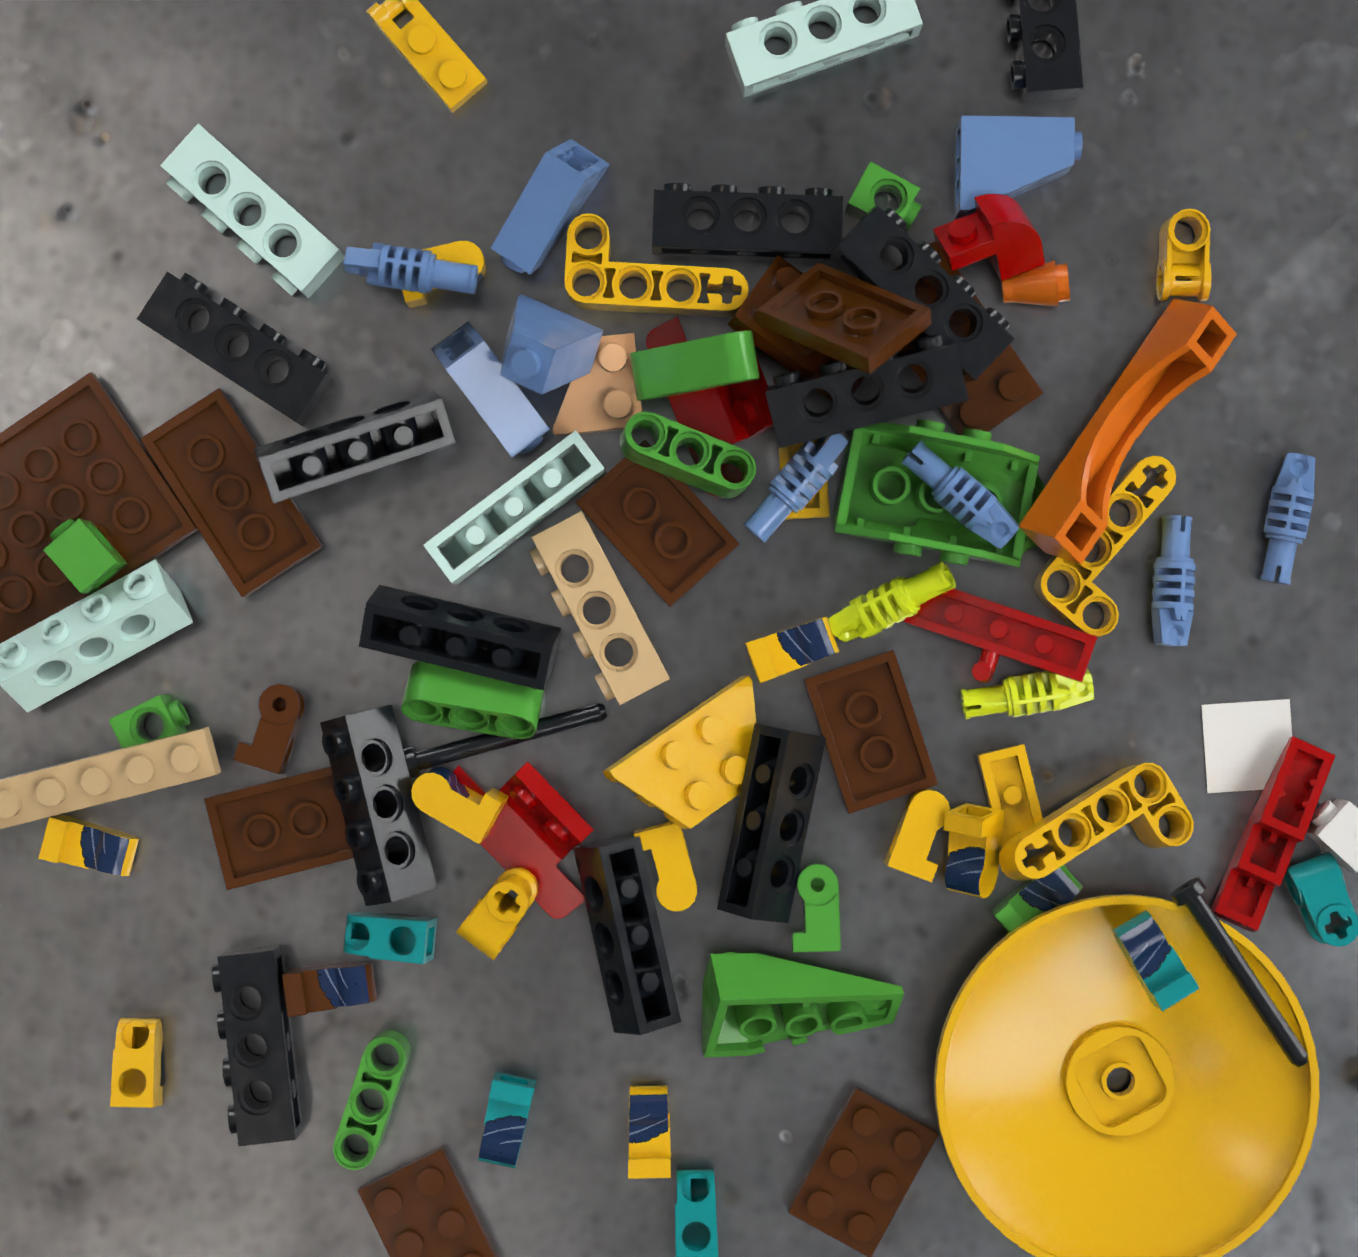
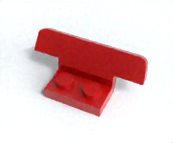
(723, 412)
(536, 834)

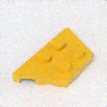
(696, 759)

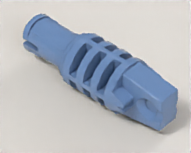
(409, 269)
(796, 484)
(962, 496)
(1288, 515)
(1173, 584)

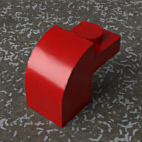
(993, 232)

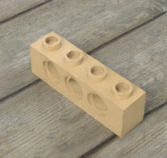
(576, 538)

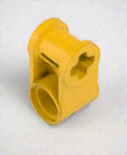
(1184, 260)
(497, 914)

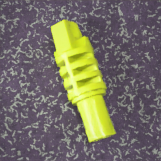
(890, 603)
(1027, 695)

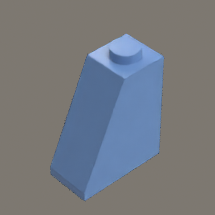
(1010, 155)
(548, 205)
(547, 346)
(493, 396)

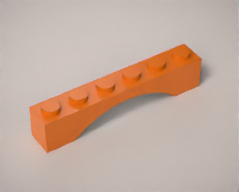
(1076, 499)

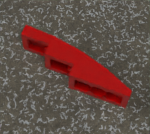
(1272, 833)

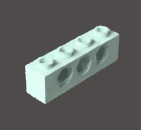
(760, 70)
(203, 156)
(515, 508)
(91, 636)

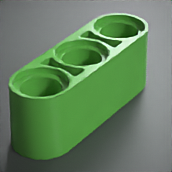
(694, 365)
(710, 452)
(470, 702)
(362, 1120)

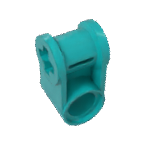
(1320, 892)

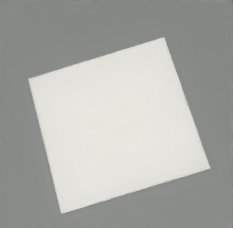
(1244, 743)

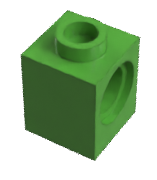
(881, 180)
(84, 555)
(130, 724)

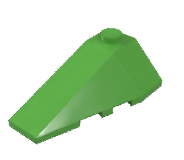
(772, 999)

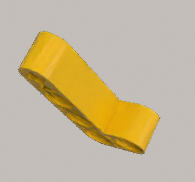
(656, 277)
(1080, 577)
(1088, 828)

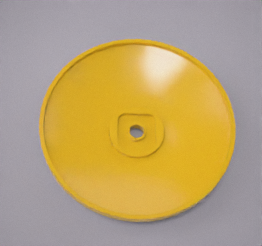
(1173, 1161)

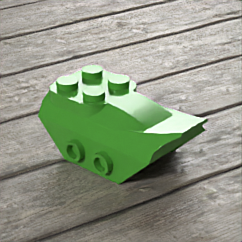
(893, 505)

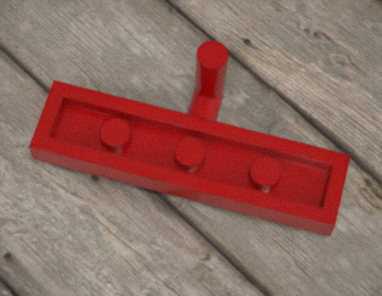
(1006, 633)

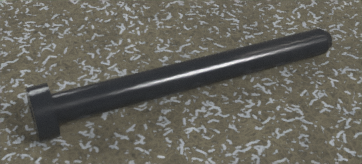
(485, 742)
(1191, 895)

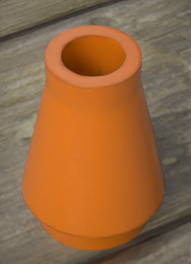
(1040, 286)

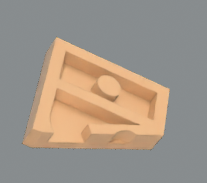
(606, 395)

